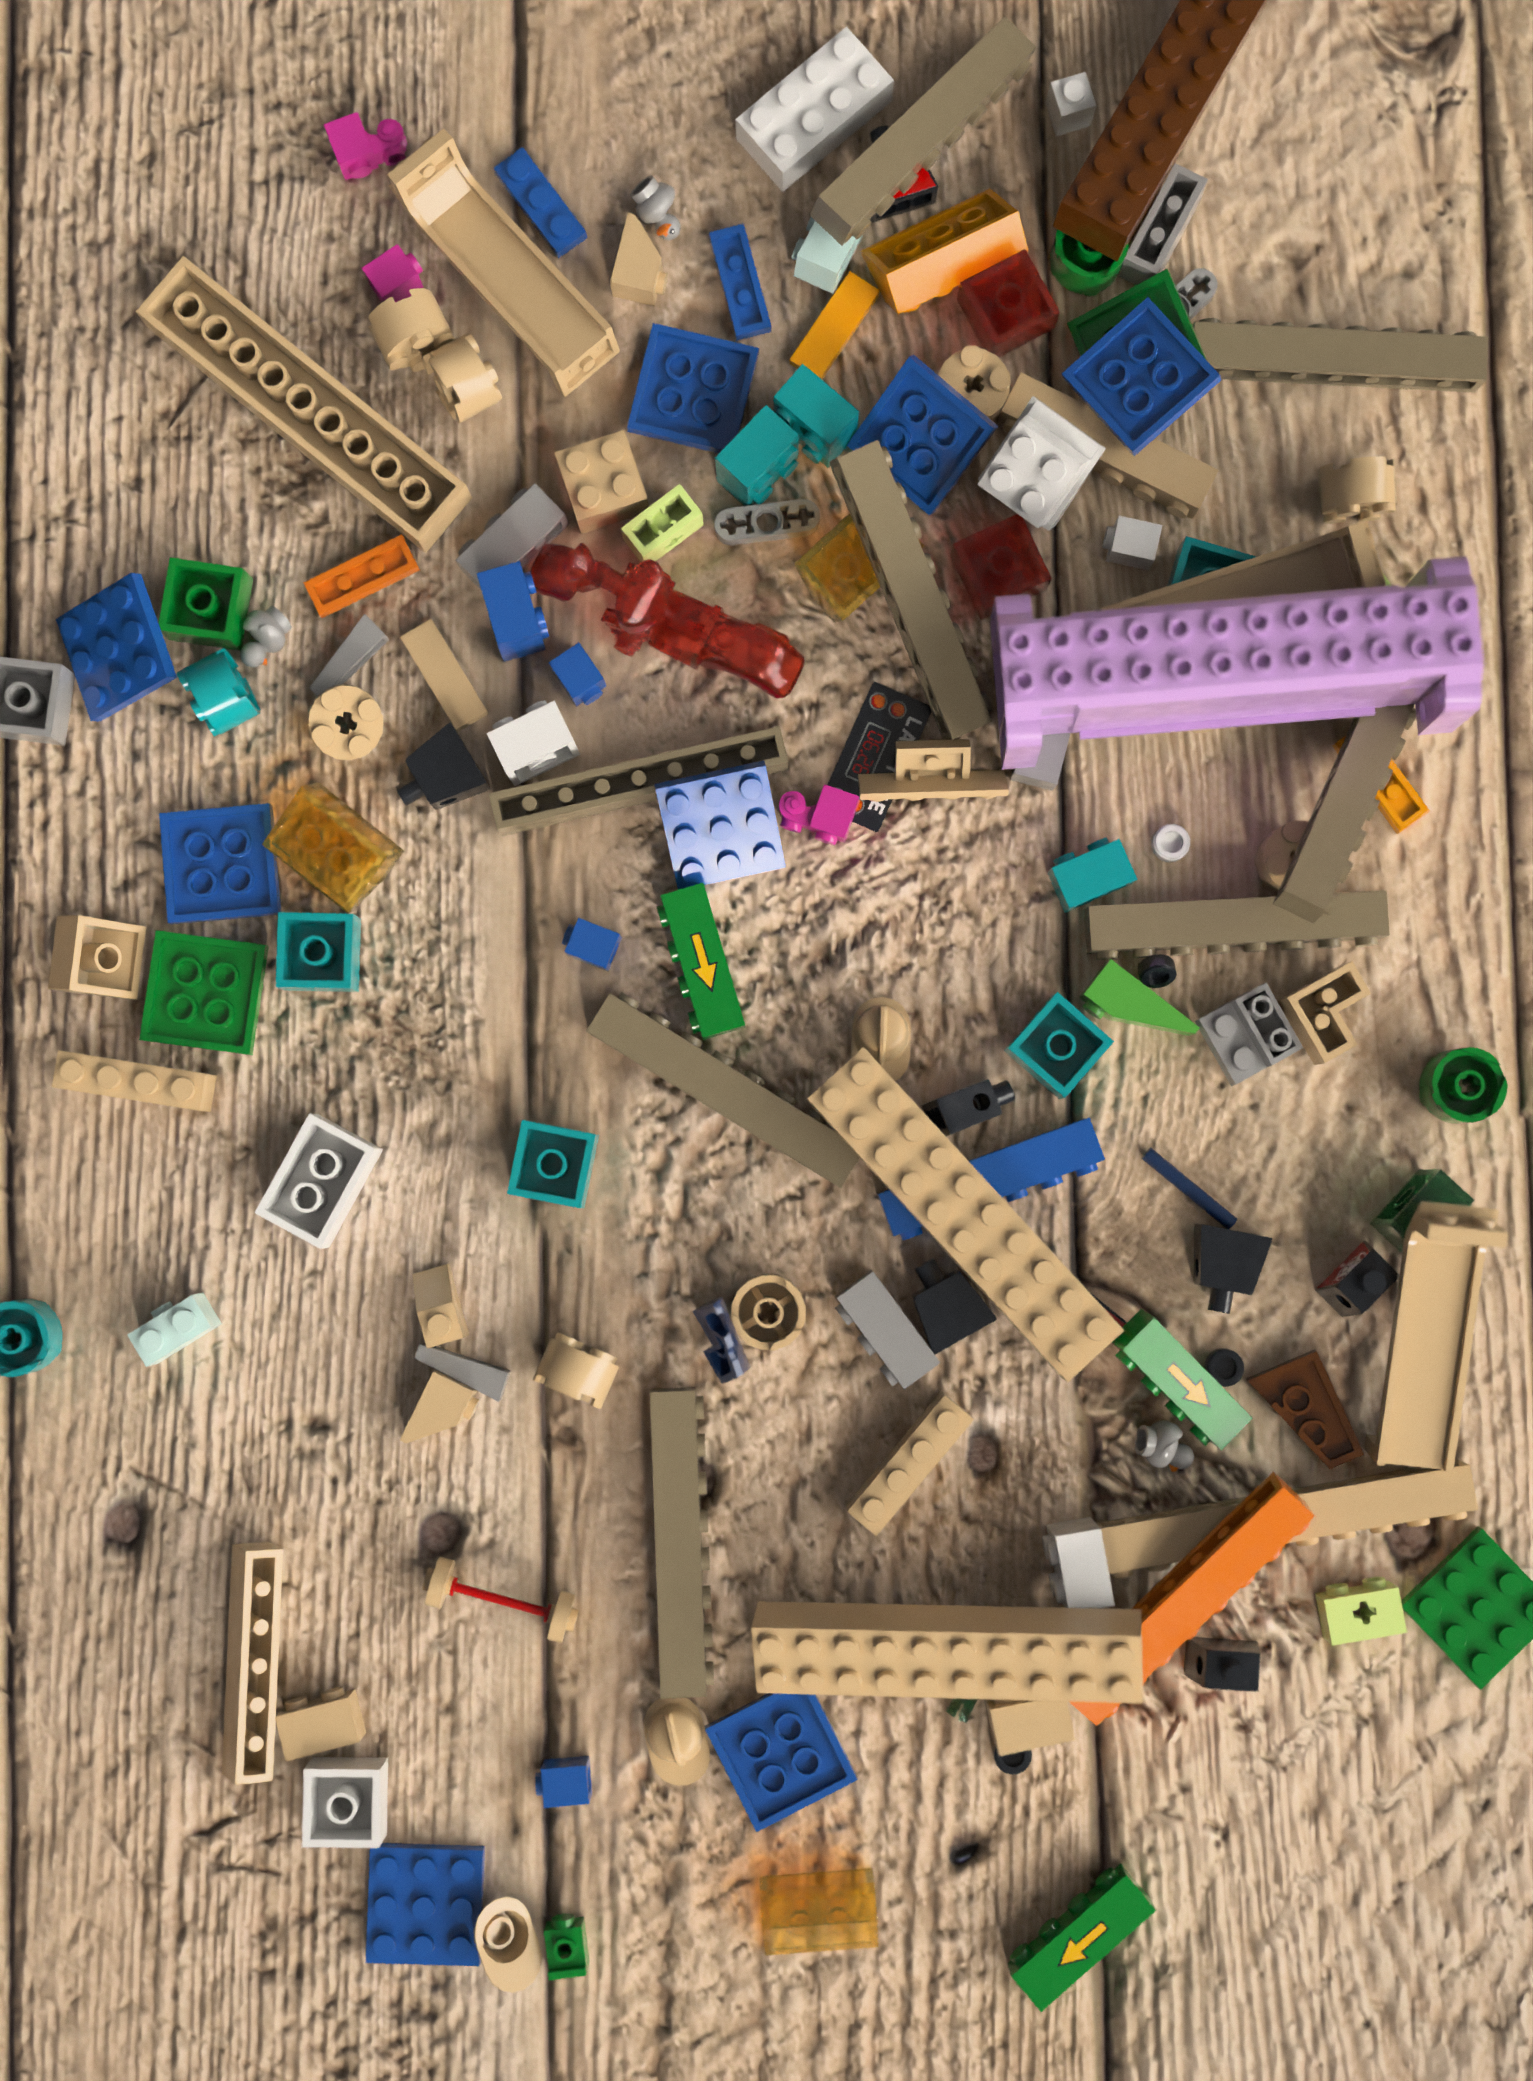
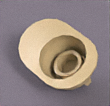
(885, 1032)
(676, 1740)
(507, 1944)

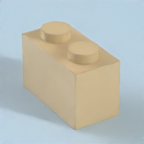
(320, 1723)

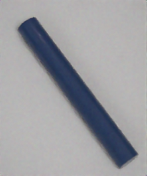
(1189, 1188)

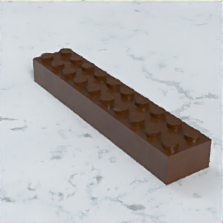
(1154, 122)

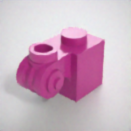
(362, 152)
(828, 818)

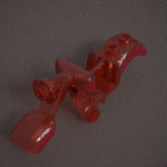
(670, 620)

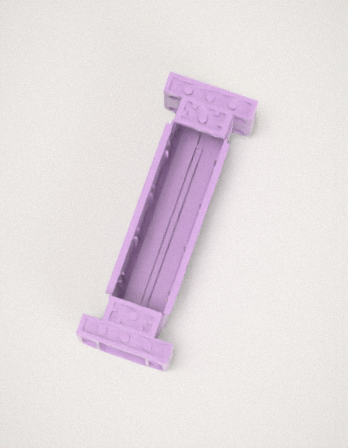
(1239, 662)

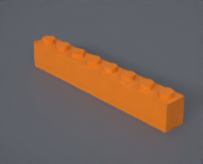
(1212, 1575)

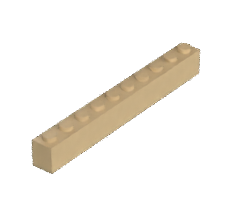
(1338, 1508)

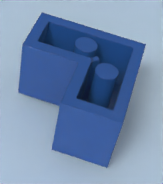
(514, 620)

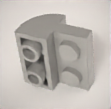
(1248, 1034)

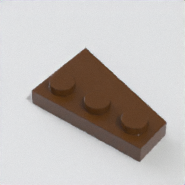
(1310, 1406)

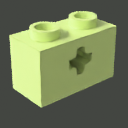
(662, 525)
(1379, 1619)

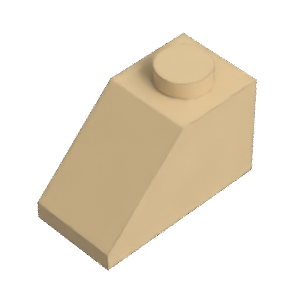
(638, 266)
(438, 1306)
(440, 1407)

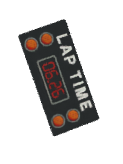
(870, 747)

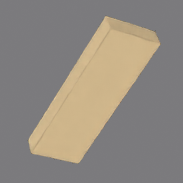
(444, 675)

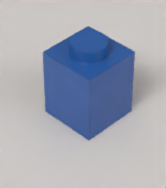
(578, 675)
(591, 943)
(564, 1782)

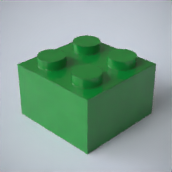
(205, 603)

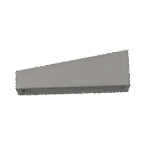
(352, 655)
(474, 1373)

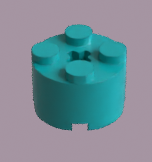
(219, 692)
(39, 1332)

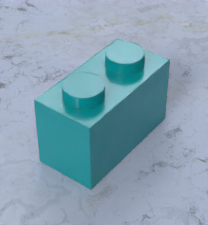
(1091, 874)

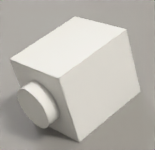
(1070, 103)
(1132, 542)

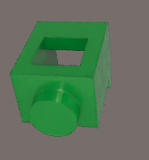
(570, 1962)

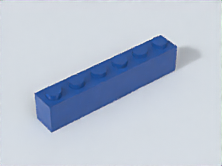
(1017, 1167)

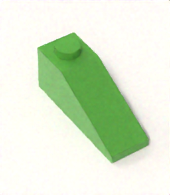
(1127, 1000)

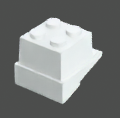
(1040, 465)

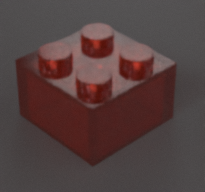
(1008, 304)
(1000, 563)

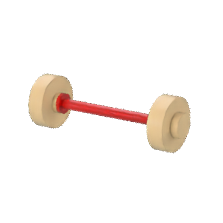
(440, 1582)

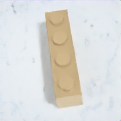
(134, 1081)
(908, 1463)

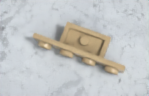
(932, 771)

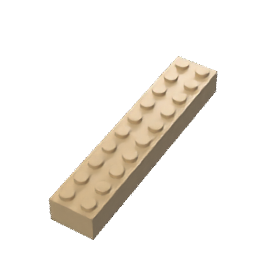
(304, 404)
(965, 1215)
(949, 1651)

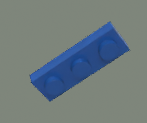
(540, 202)
(740, 282)

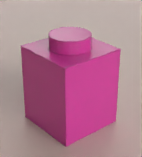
(393, 274)

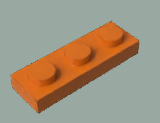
(361, 576)

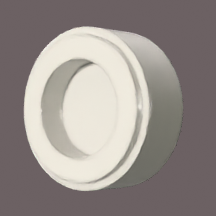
(1170, 843)

